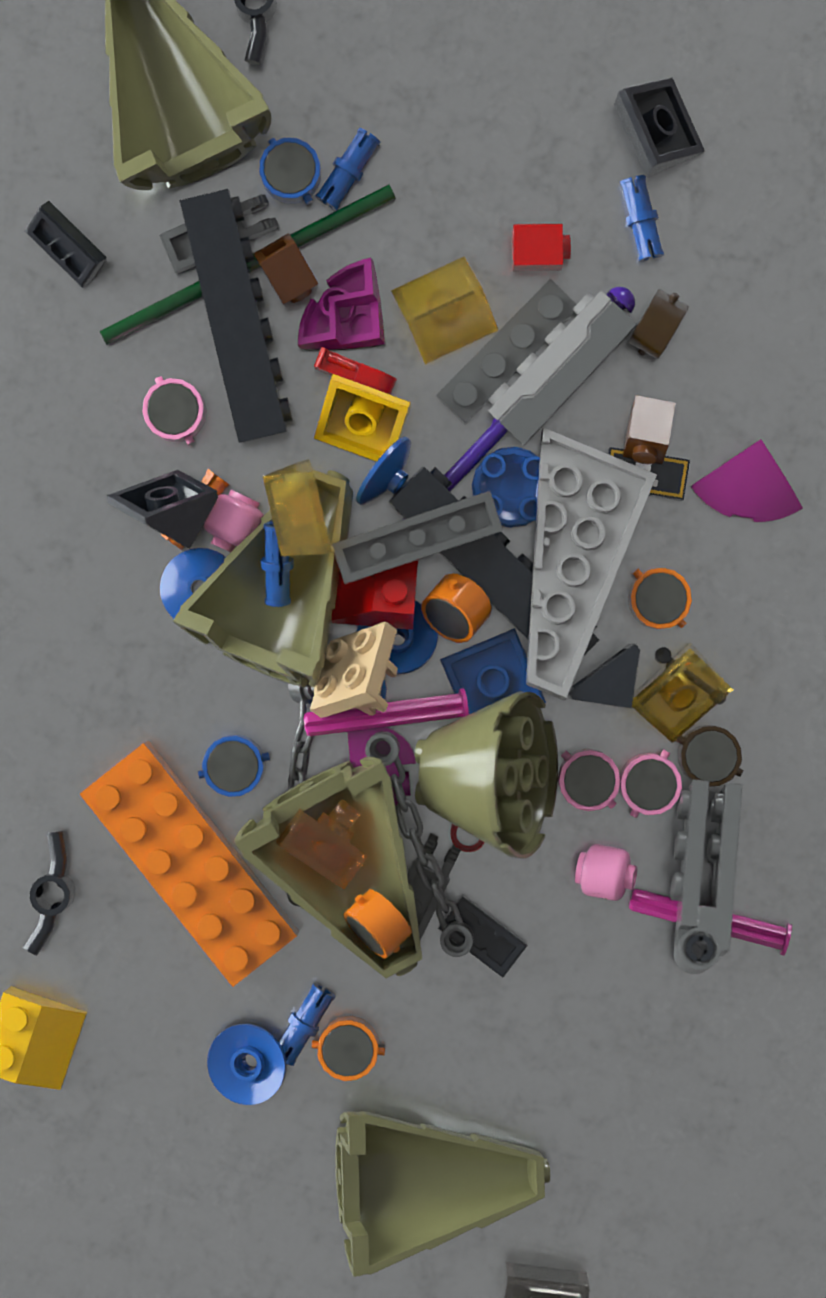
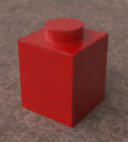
(539, 247)

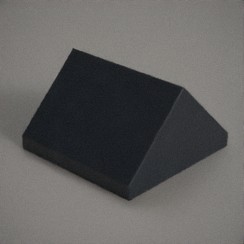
(658, 125)
(169, 504)
(611, 681)

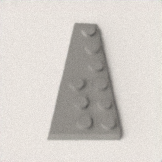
(581, 534)

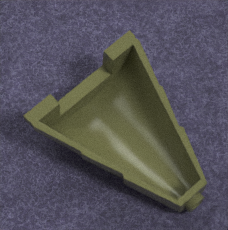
(174, 97)
(273, 640)
(375, 833)
(423, 1185)

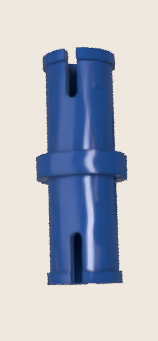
(347, 169)
(642, 218)
(276, 570)
(305, 1022)

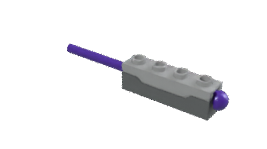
(554, 375)

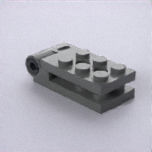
(698, 924)

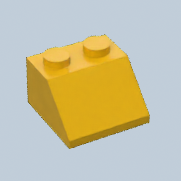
(37, 1038)

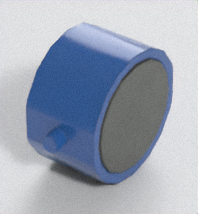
(290, 170)
(233, 765)

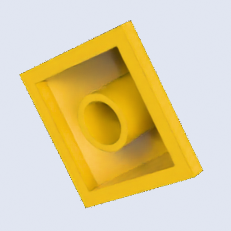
(361, 418)

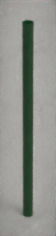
(301, 237)

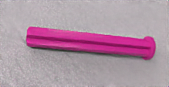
(397, 713)
(742, 927)

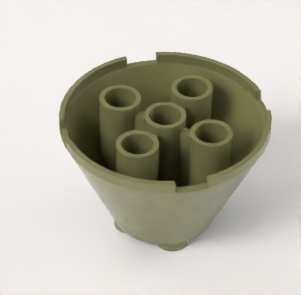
(493, 773)

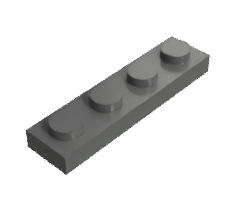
(506, 351)
(417, 537)

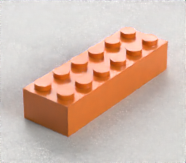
(190, 863)

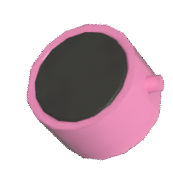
(174, 410)
(588, 779)
(650, 783)

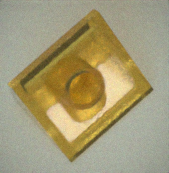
(445, 310)
(297, 510)
(680, 693)

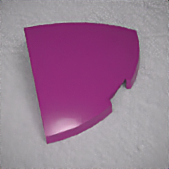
(346, 313)
(749, 487)

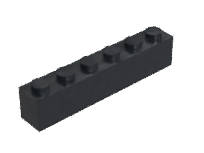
(234, 315)
(483, 560)

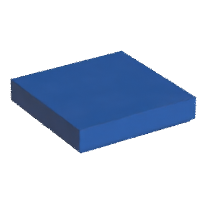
(489, 670)

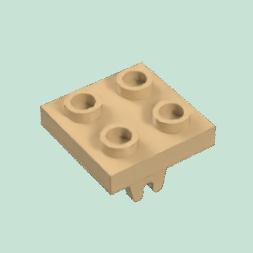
(355, 672)

